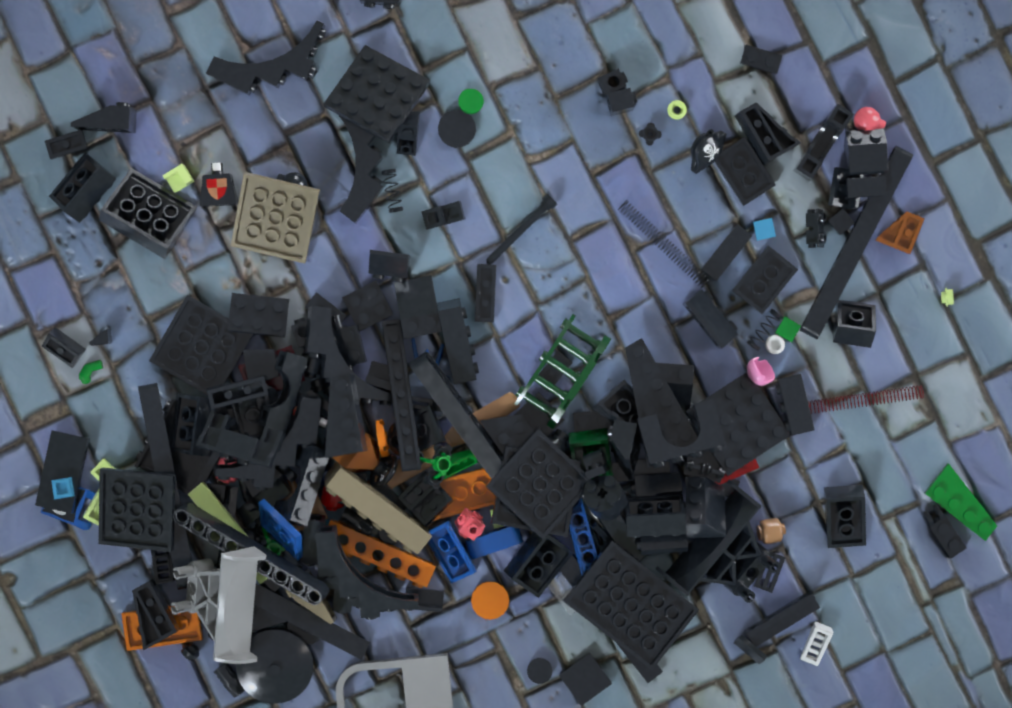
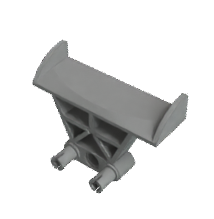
(223, 601)

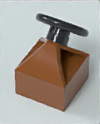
(370, 461)

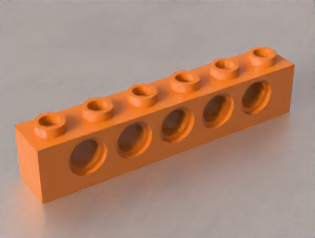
(407, 559)

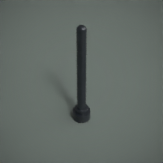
(547, 204)

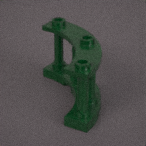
(577, 378)

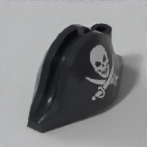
(706, 149)

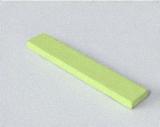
(207, 501)

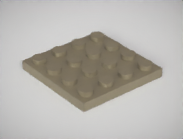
(275, 217)

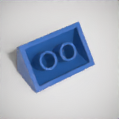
(451, 552)

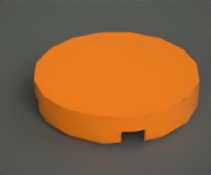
(382, 438)
(490, 600)

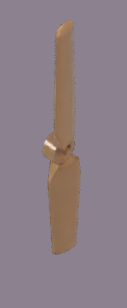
(499, 408)

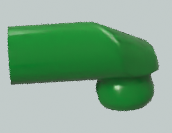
(87, 370)

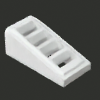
(817, 627)

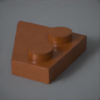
(902, 232)

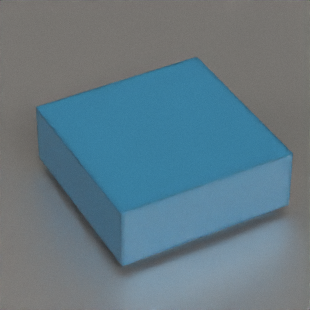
(764, 229)
(62, 488)

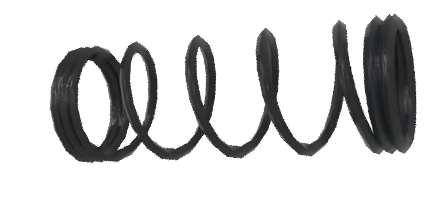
(387, 172)
(775, 314)

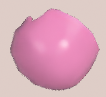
(760, 371)

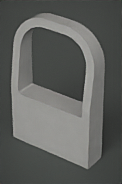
(424, 679)

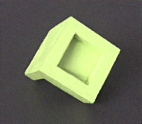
(178, 178)

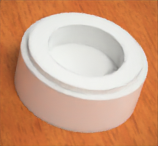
(775, 344)

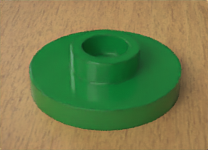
(470, 101)

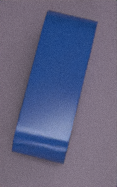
(493, 541)

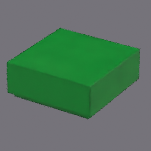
(787, 329)

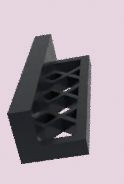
(782, 618)

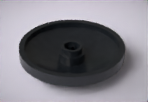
(281, 667)

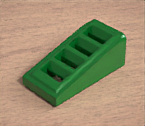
(461, 461)

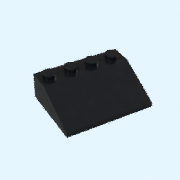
(147, 213)

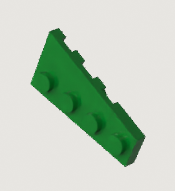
(957, 499)

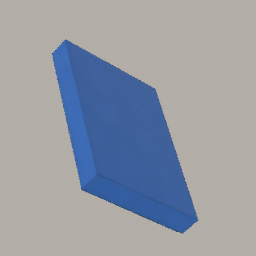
(280, 529)

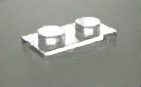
(560, 588)

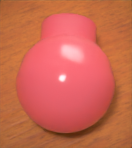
(868, 119)

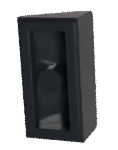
(63, 347)

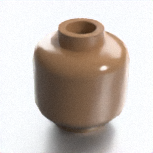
(770, 531)

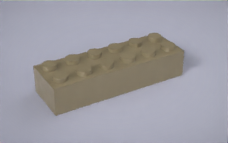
(377, 508)

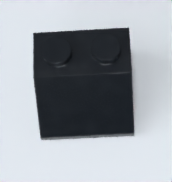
(866, 151)
(389, 264)
(854, 323)

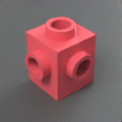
(469, 524)

